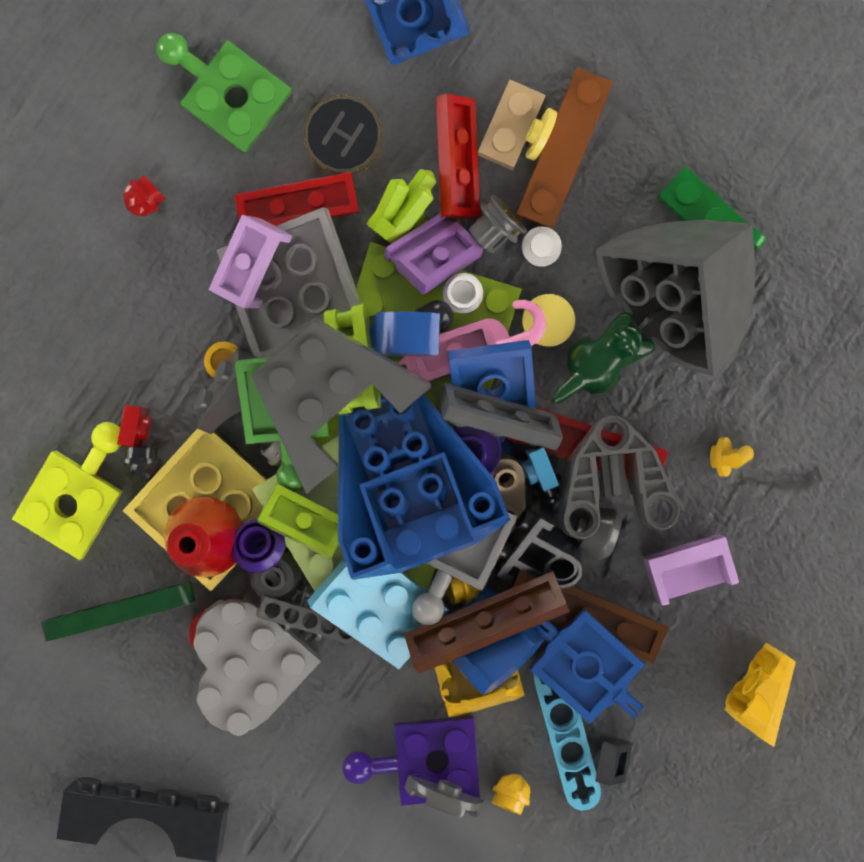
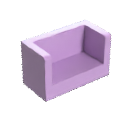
(247, 261)
(690, 568)

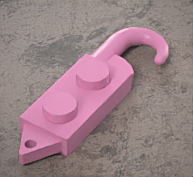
(474, 335)

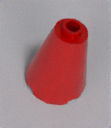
(202, 536)

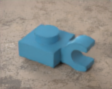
(538, 468)

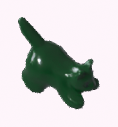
(598, 362)

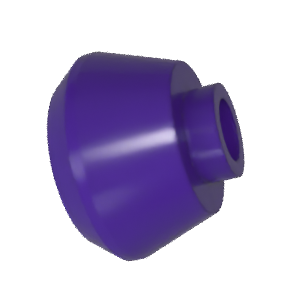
(257, 547)

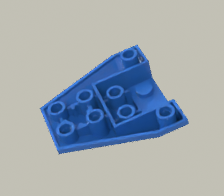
(409, 490)

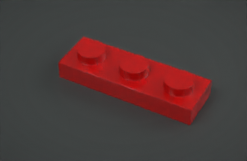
(458, 157)
(296, 199)

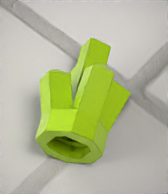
(403, 206)

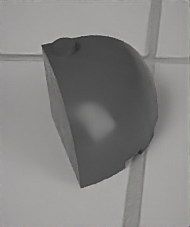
(685, 286)

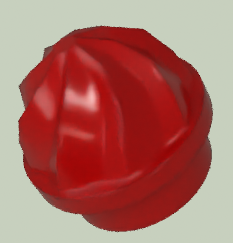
(142, 197)

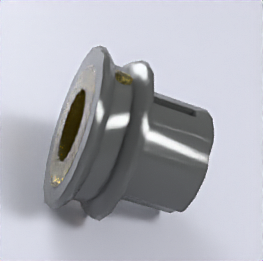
(496, 225)

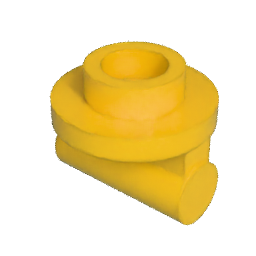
(725, 458)

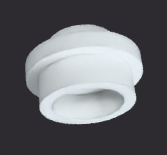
(541, 246)
(463, 293)

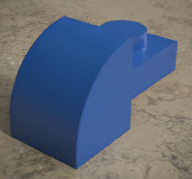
(405, 334)

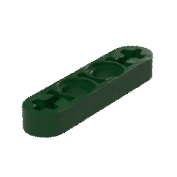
(118, 611)

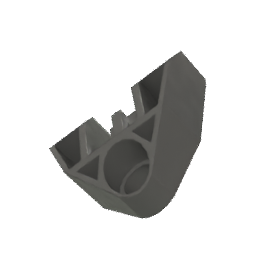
(645, 477)

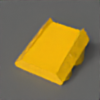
(762, 694)
(463, 698)

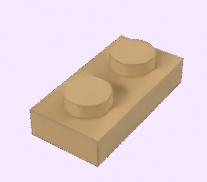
(510, 124)

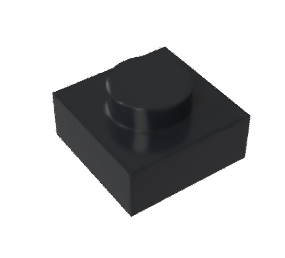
(613, 761)

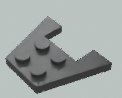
(315, 380)

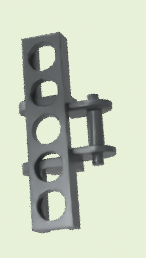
(291, 608)

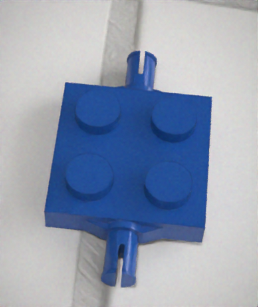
(587, 666)

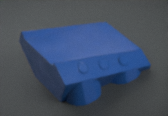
(416, 25)
(495, 663)

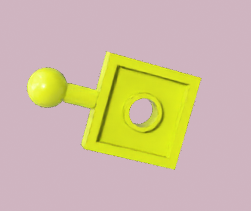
(92, 493)

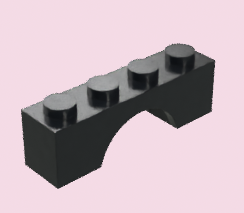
(191, 823)

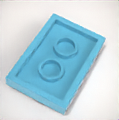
(371, 609)

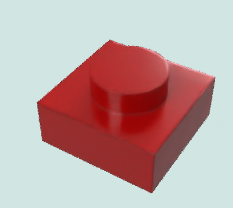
(134, 426)

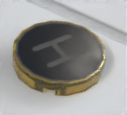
(343, 134)

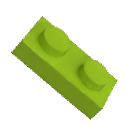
(301, 521)

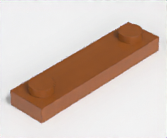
(564, 149)

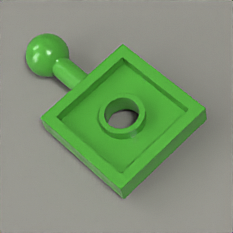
(226, 71)
(258, 423)

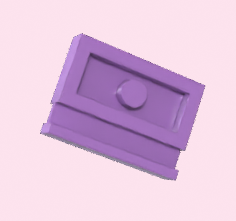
(433, 252)

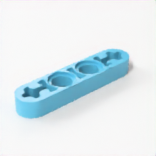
(560, 735)

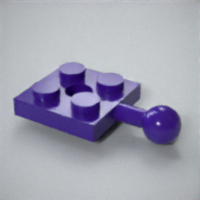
(413, 745)

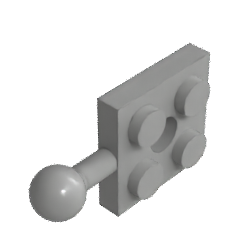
(469, 565)

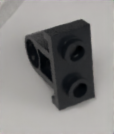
(538, 545)

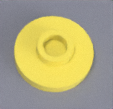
(539, 133)
(559, 319)

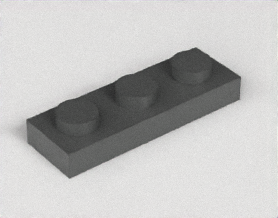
(500, 417)

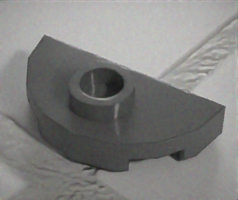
(444, 796)

